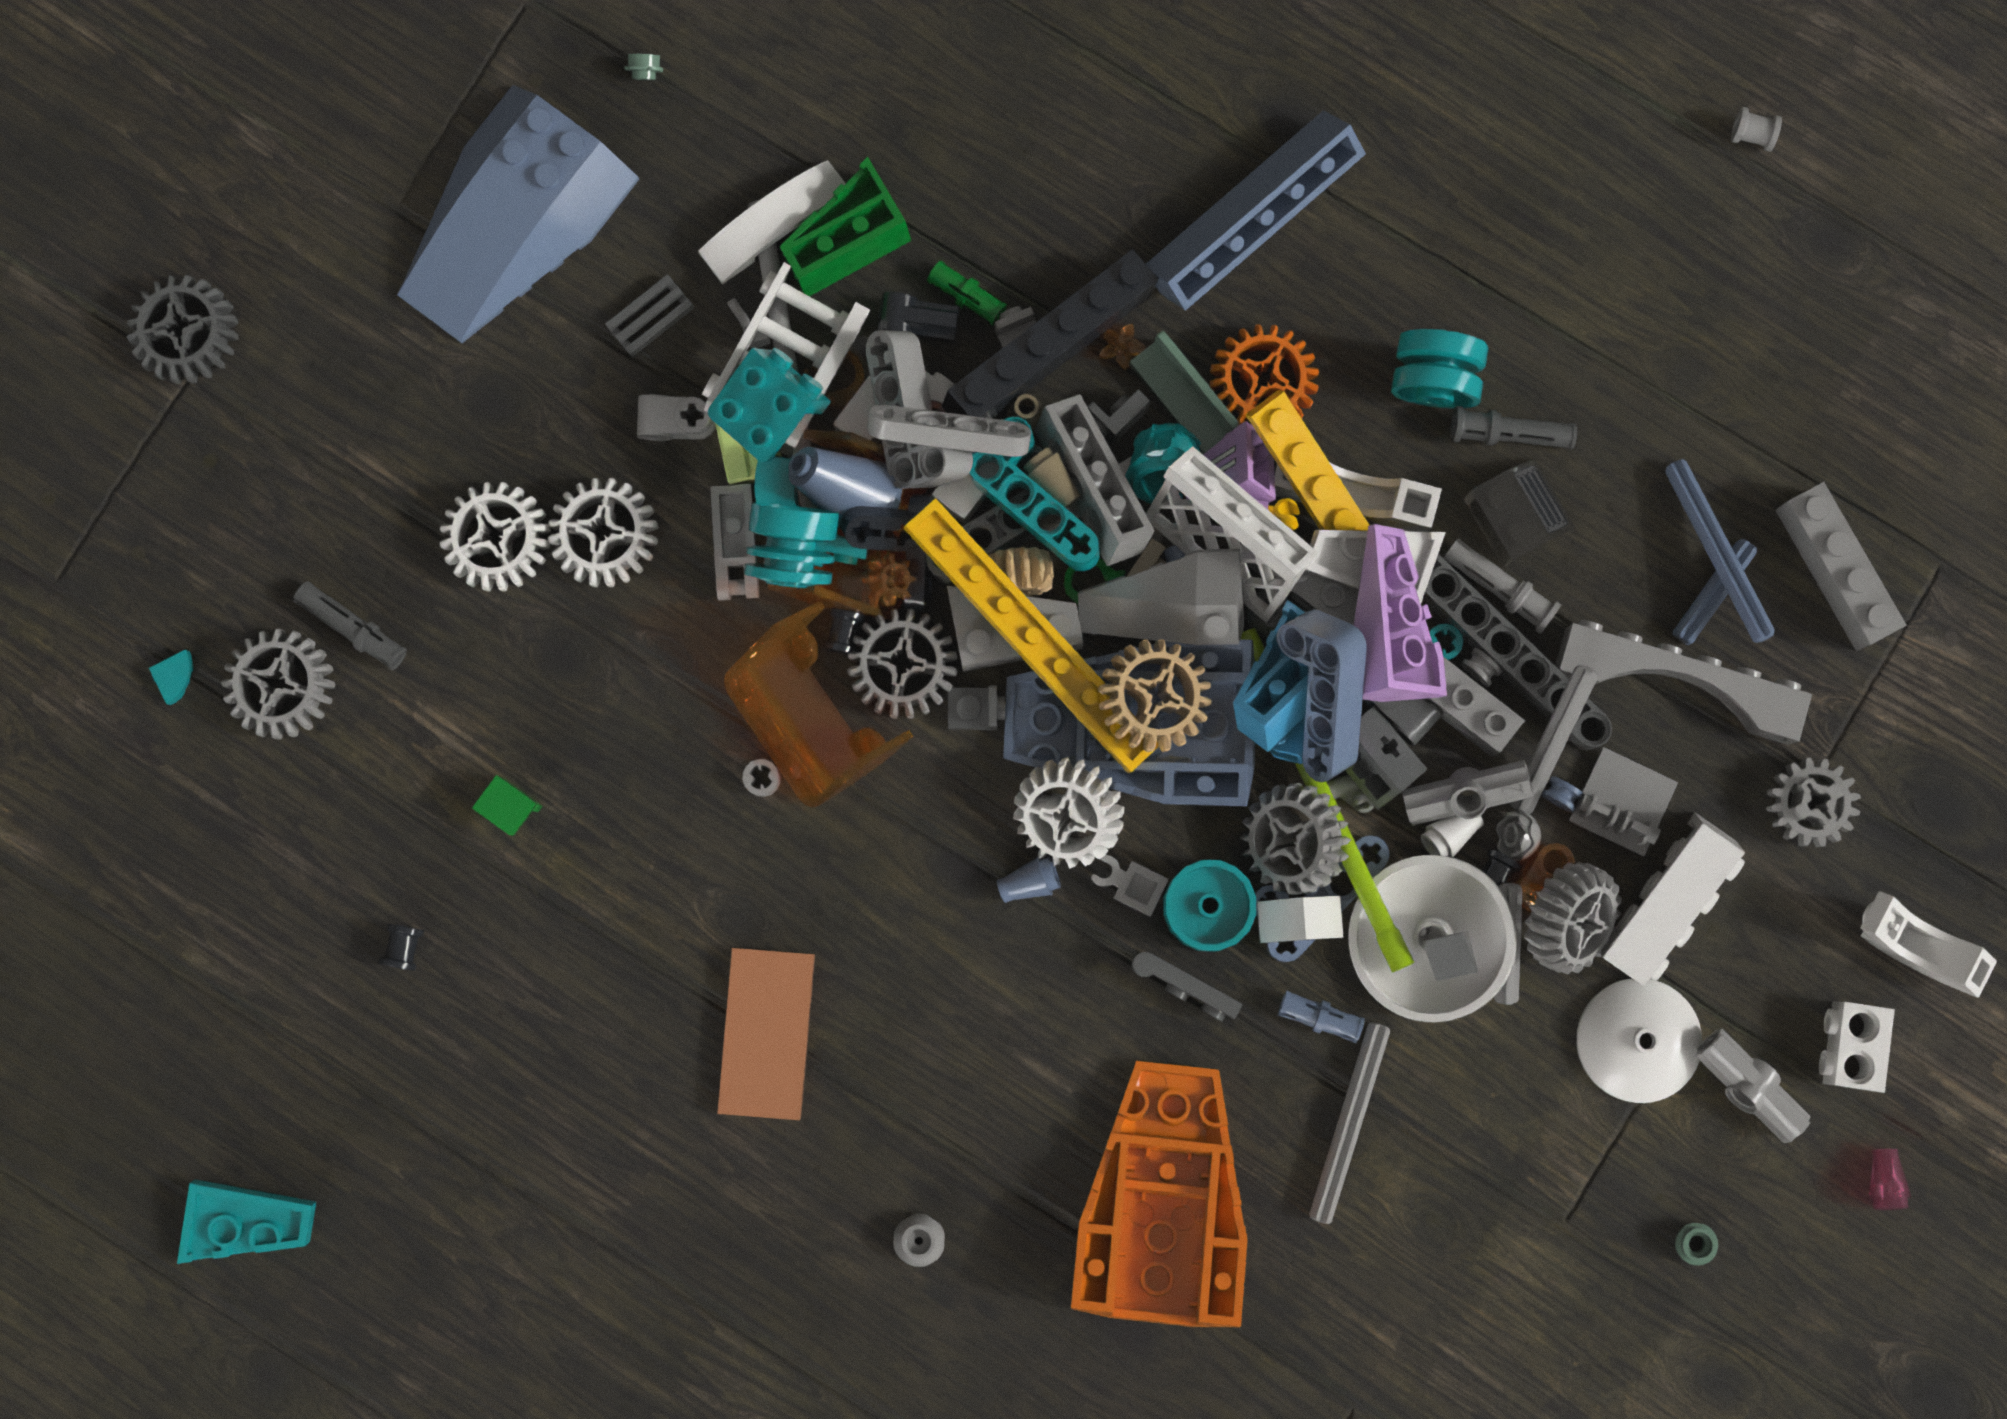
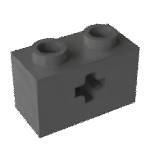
(1383, 761)

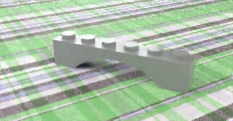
(1763, 707)

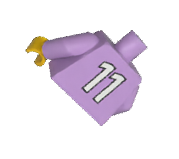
(1251, 466)

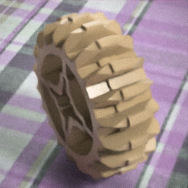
(1170, 702)

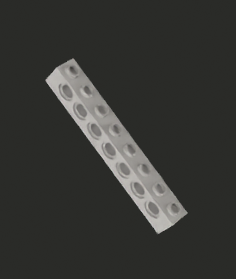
(1467, 704)

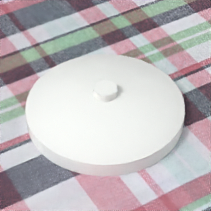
(1427, 901)

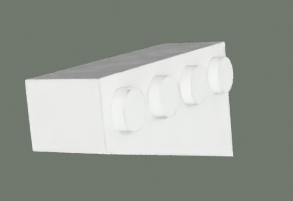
(1673, 901)

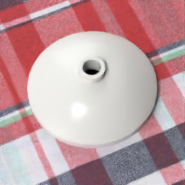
(1611, 1035)

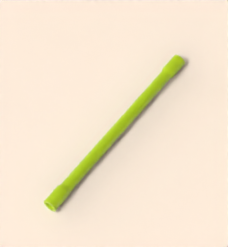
(1387, 934)

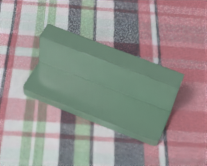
(1183, 392)

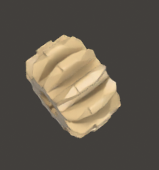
(1027, 568)

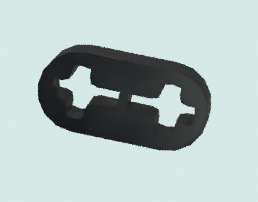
(880, 528)

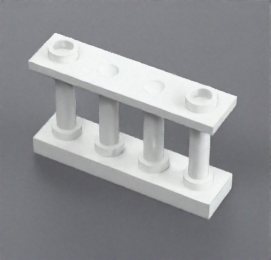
(826, 359)

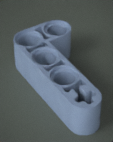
(1334, 689)

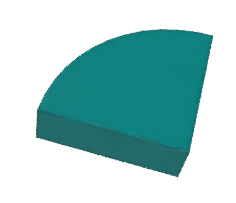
(173, 676)

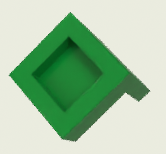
(505, 805)

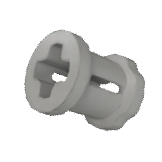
(1756, 129)

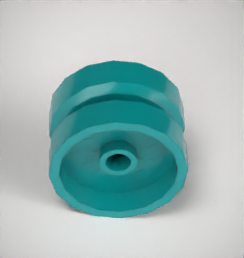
(1439, 368)
(1228, 922)

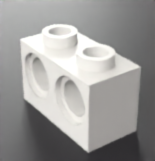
(1869, 1048)

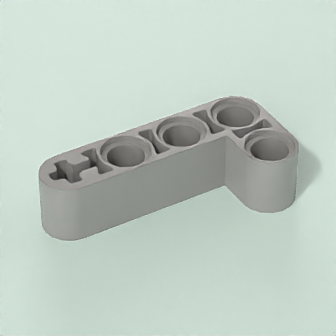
(901, 381)

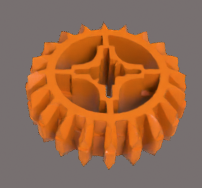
(1248, 370)

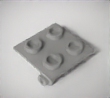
(1624, 802)

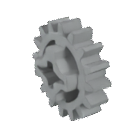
(1823, 815)

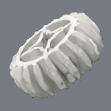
(511, 530)
(601, 549)
(1038, 810)

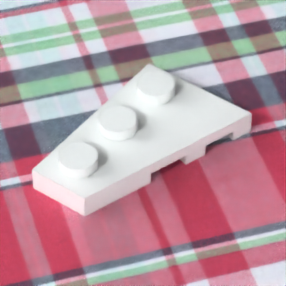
(1343, 555)

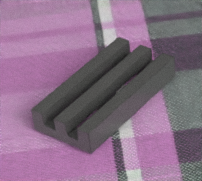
(641, 303)

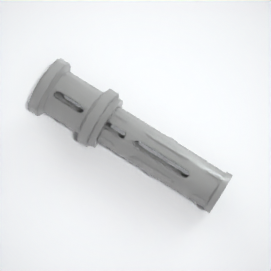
(1517, 596)

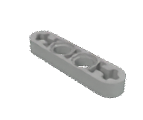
(949, 430)

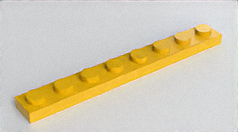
(1021, 626)

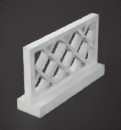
(1241, 520)

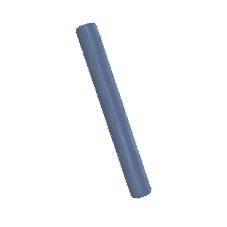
(1719, 551)

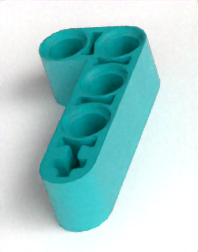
(1036, 507)

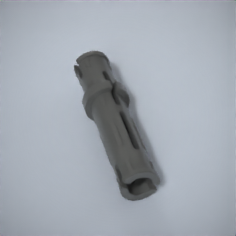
(362, 634)

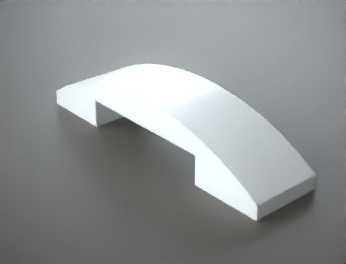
(769, 221)

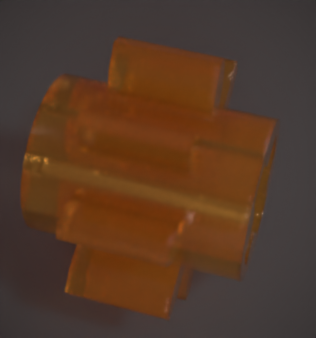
(878, 579)

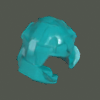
(1153, 454)

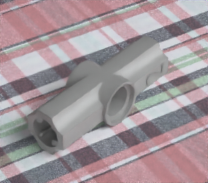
(1492, 788)
(1753, 1086)

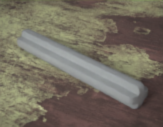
(1557, 733)

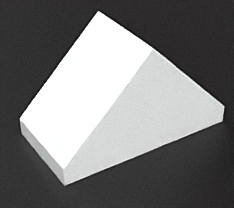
(1300, 919)

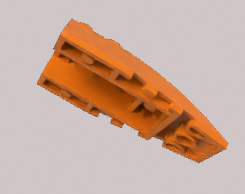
(1165, 1208)

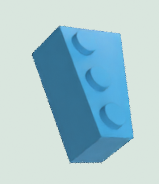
(1273, 691)

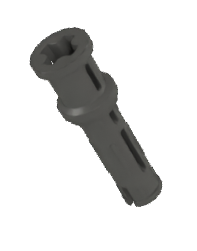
(1493, 428)

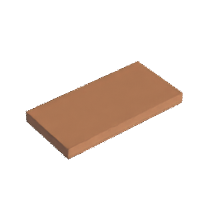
(766, 1034)

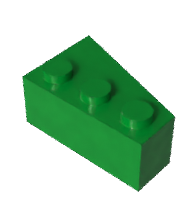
(846, 232)

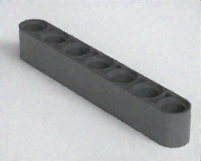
(1520, 652)

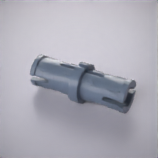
(1321, 1017)

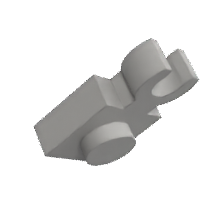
(1136, 886)

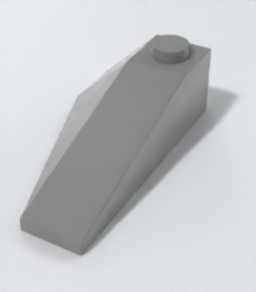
(1176, 601)

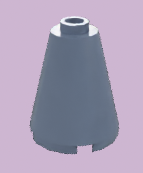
(842, 481)

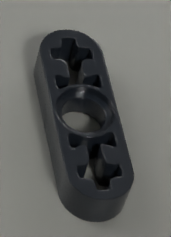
(922, 588)

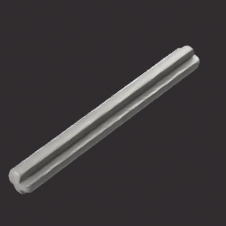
(1349, 1123)

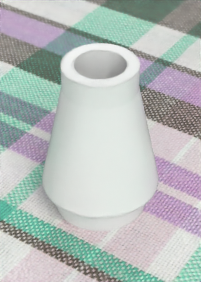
(1449, 835)

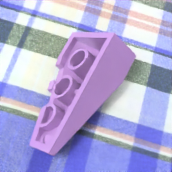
(1400, 651)

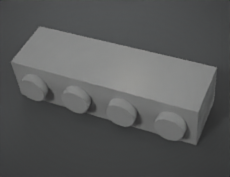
(1840, 566)

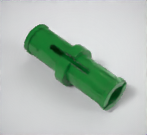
(966, 292)

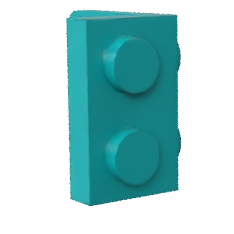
(766, 402)

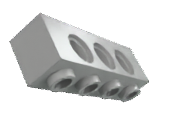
(1106, 496)

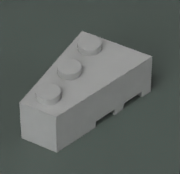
(983, 645)

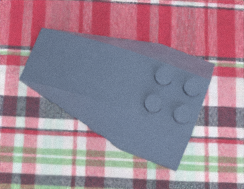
(512, 212)
(1207, 770)

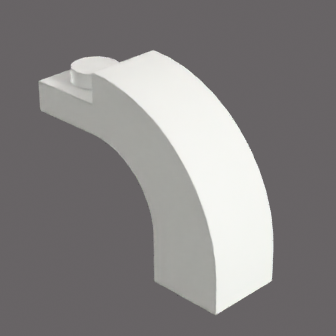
(1924, 947)

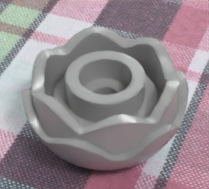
(1518, 835)
(919, 1226)

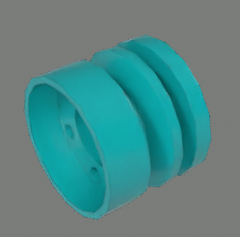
(791, 544)

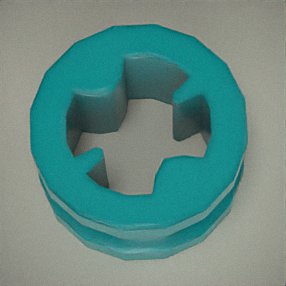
(1455, 645)

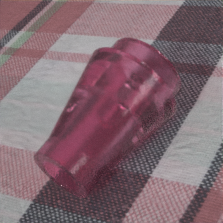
(1888, 1181)

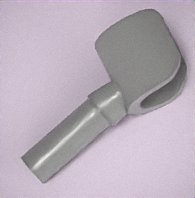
(759, 339)

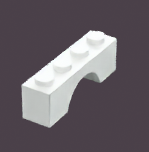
(1383, 501)

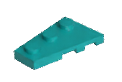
(239, 1220)

